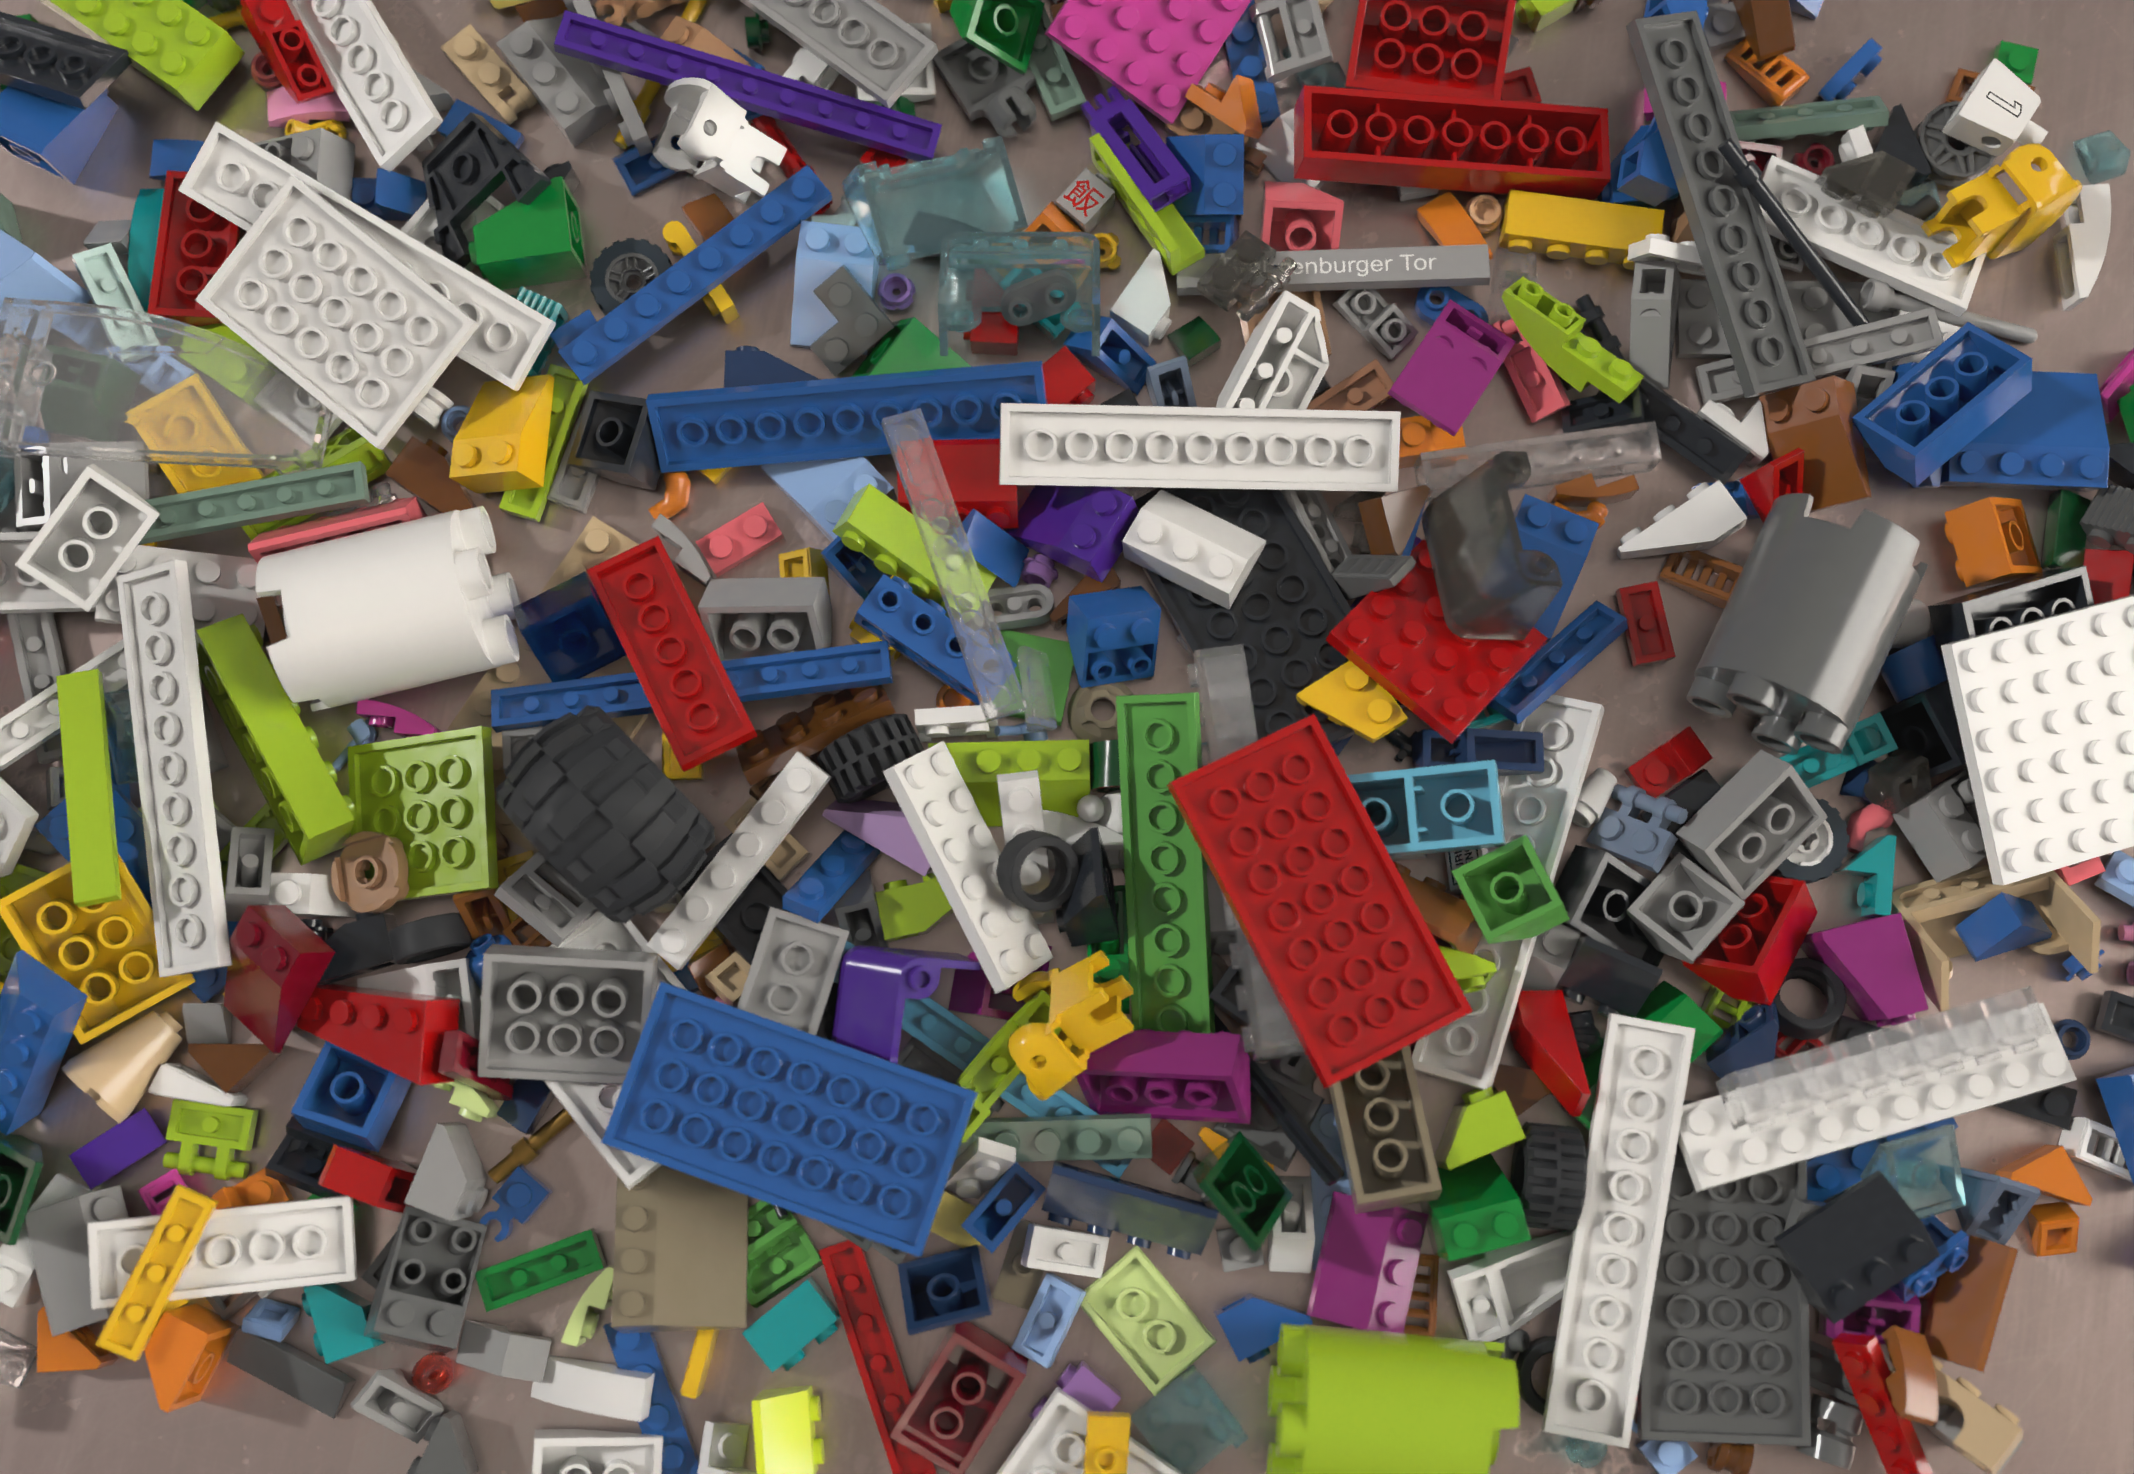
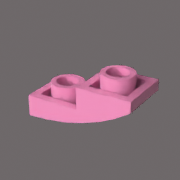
(282, 108)

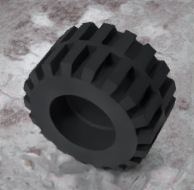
(862, 754)
(1550, 1175)

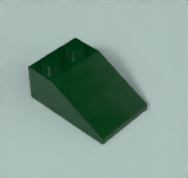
(19, 1172)
(1243, 1189)

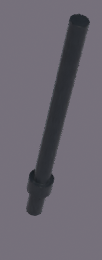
(1748, 176)

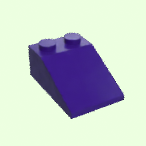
(1076, 526)

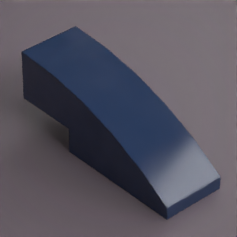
(1512, 750)

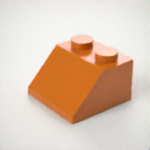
(1992, 541)
(186, 1353)

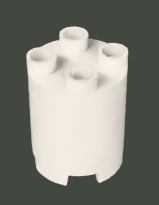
(390, 609)

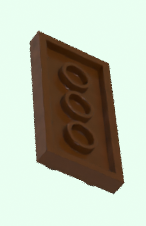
(811, 729)

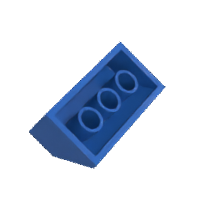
(1944, 402)
(35, 1030)

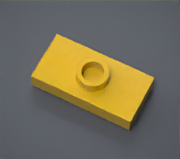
(1106, 1442)

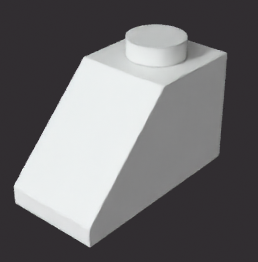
(1145, 303)
(308, 895)
(1293, 1235)

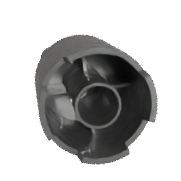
(1808, 626)

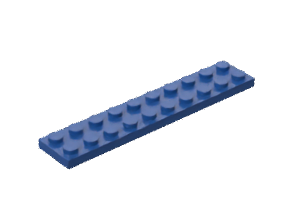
(832, 415)

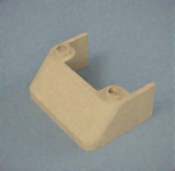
(1935, 910)

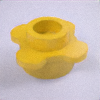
(1109, 244)

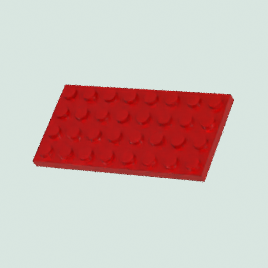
(1319, 900)

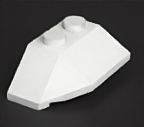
(1280, 360)

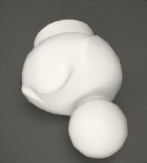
(1103, 810)

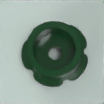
(756, 31)

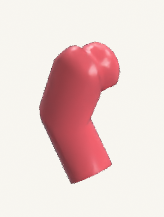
(1864, 821)

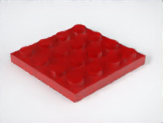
(1414, 656)

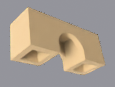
(1987, 1432)

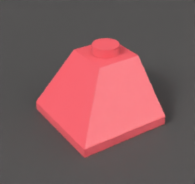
(1300, 217)

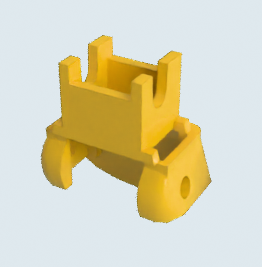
(1988, 216)
(1085, 1013)

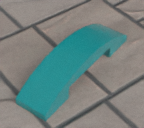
(143, 242)
(1868, 741)

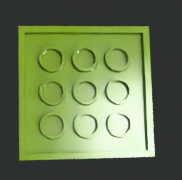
(437, 801)

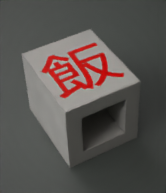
(1087, 200)

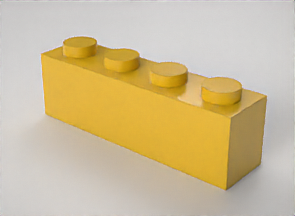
(1575, 227)

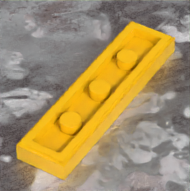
(157, 1273)

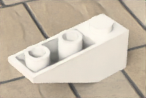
(1695, 525)

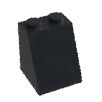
(1928, 727)

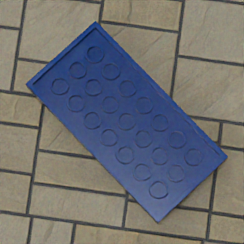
(790, 1118)

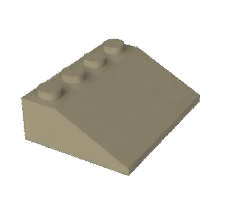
(679, 1255)

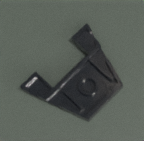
(466, 172)

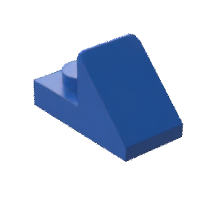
(389, 195)

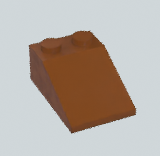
(1821, 423)

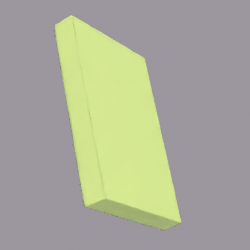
(1146, 1320)

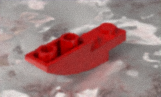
(287, 48)

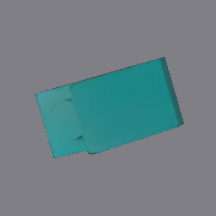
(1877, 867)

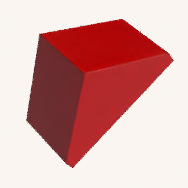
(1774, 480)

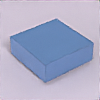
(270, 1319)

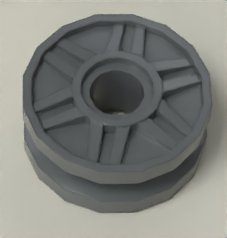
(1949, 166)

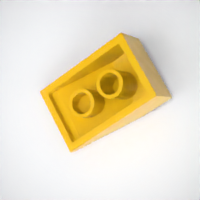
(504, 437)

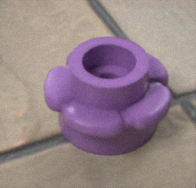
(891, 283)
(1039, 570)

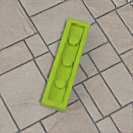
(566, 403)

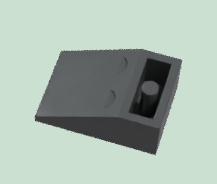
(426, 1282)

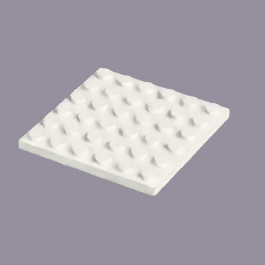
(2049, 737)

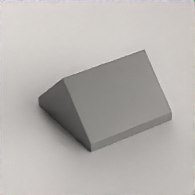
(1684, 910)

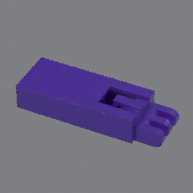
(1149, 163)

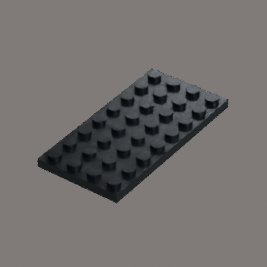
(1278, 613)

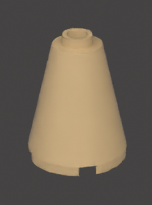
(125, 1063)

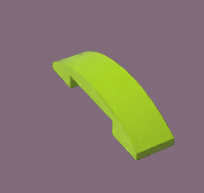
(994, 1066)

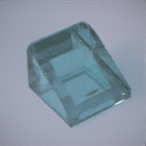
(2102, 156)

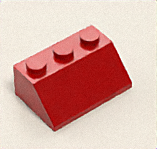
(973, 479)
(1760, 942)

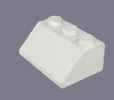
(88, 537)
(1192, 548)

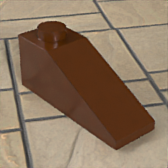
(425, 474)

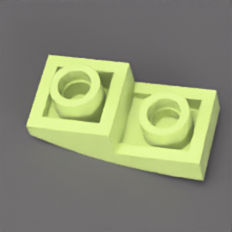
(472, 1102)
(583, 1319)

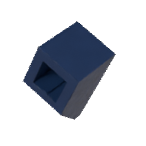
(1746, 1042)

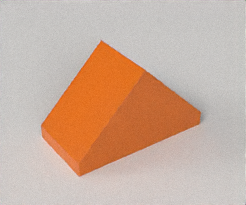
(2051, 1172)
(69, 1350)

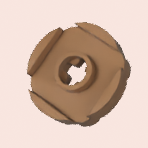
(389, 878)

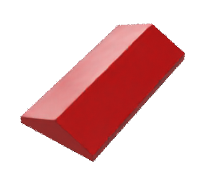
(188, 254)

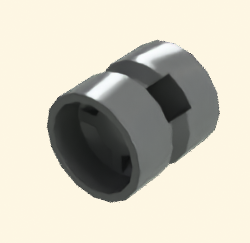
(1831, 1447)

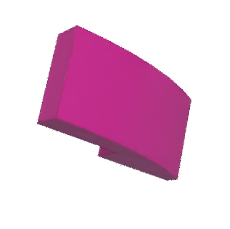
(384, 715)

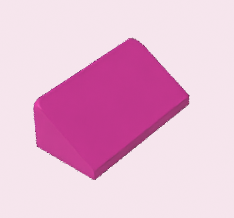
(2117, 386)

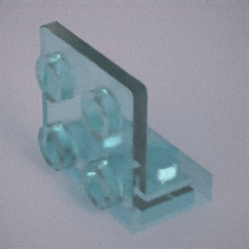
(1188, 1423)

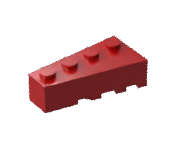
(384, 1027)

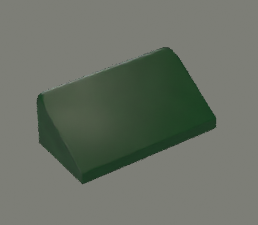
(2064, 535)

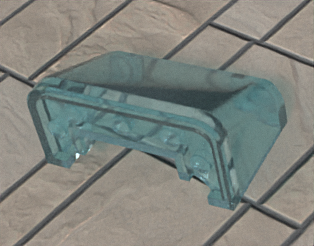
(917, 204)

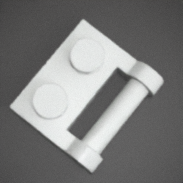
(953, 722)

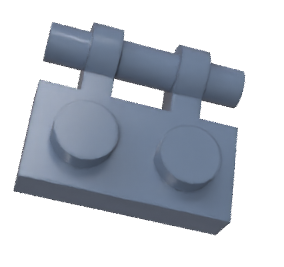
(1633, 839)

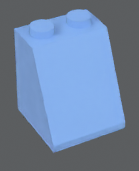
(30, 276)

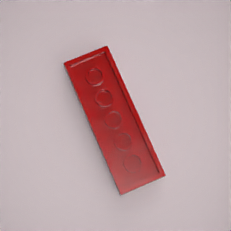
(671, 654)

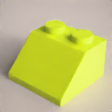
(786, 1431)

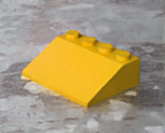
(96, 948)

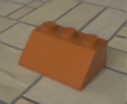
(1445, 915)
(1966, 1304)

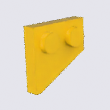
(1355, 702)

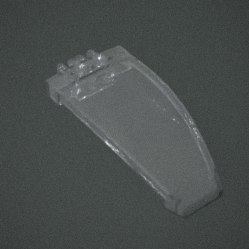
(147, 392)

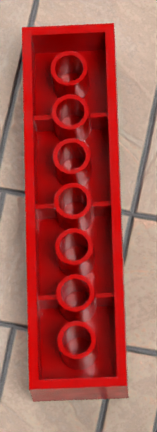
(1450, 142)

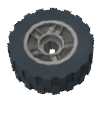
(620, 265)

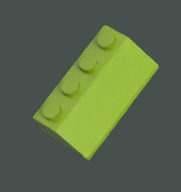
(1060, 764)

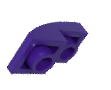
(117, 1149)

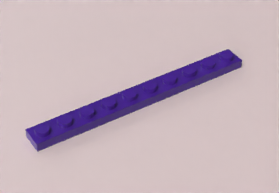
(749, 87)

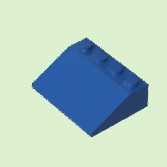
(2042, 442)

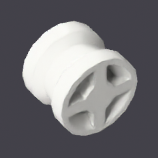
(432, 407)

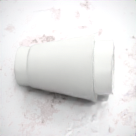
(1593, 797)

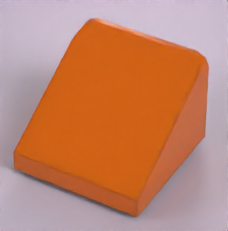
(2053, 1229)

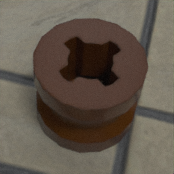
(1730, 1457)

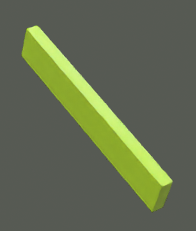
(88, 788)

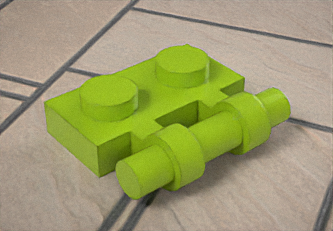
(212, 1126)

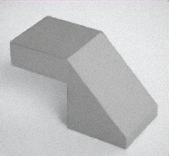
(503, 1352)

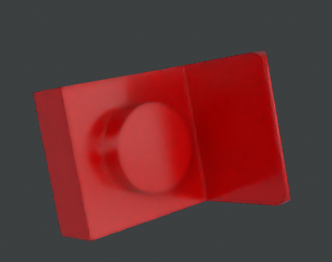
(1669, 763)

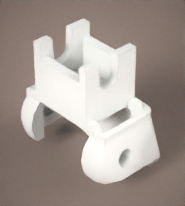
(715, 132)

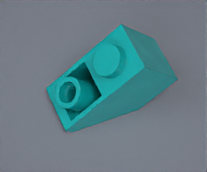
(338, 1321)

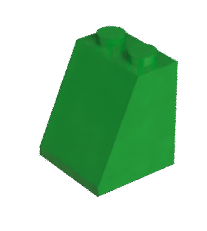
(532, 241)
(908, 349)
(1474, 1211)

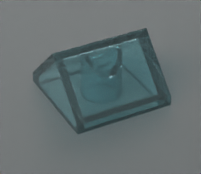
(1923, 1170)

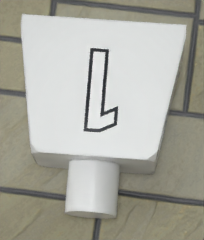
(1996, 112)

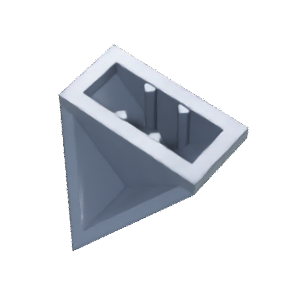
(1994, 1205)

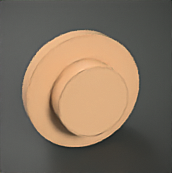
(1484, 212)

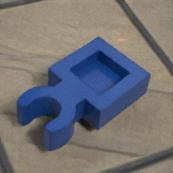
(518, 1200)

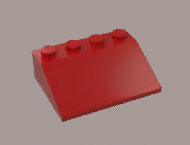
(1431, 47)

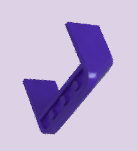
(874, 993)

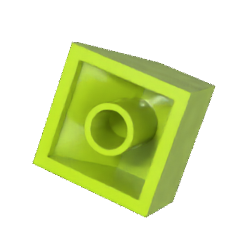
(1477, 1128)

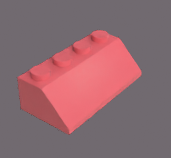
(335, 527)

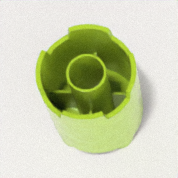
(1387, 1402)

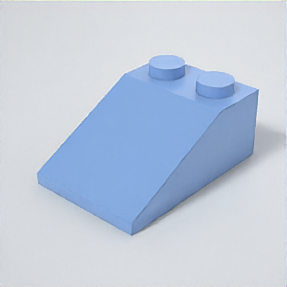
(819, 254)
(826, 486)

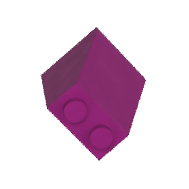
(1875, 967)

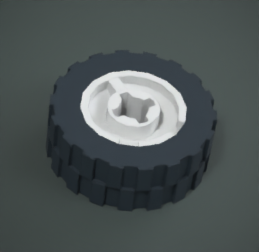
(1822, 850)

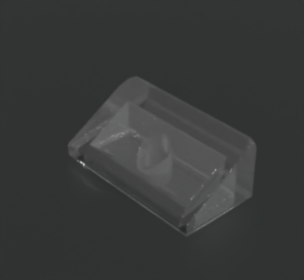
(1036, 689)

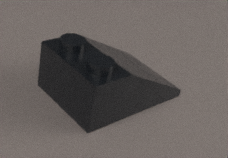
(1596, 898)

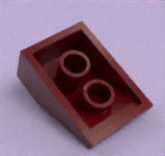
(273, 971)
(960, 1397)

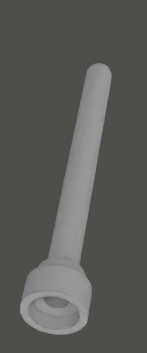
(1879, 296)

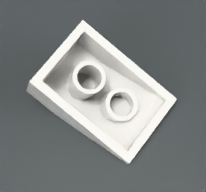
(596, 1452)

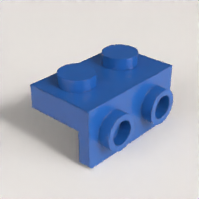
(1953, 1254)

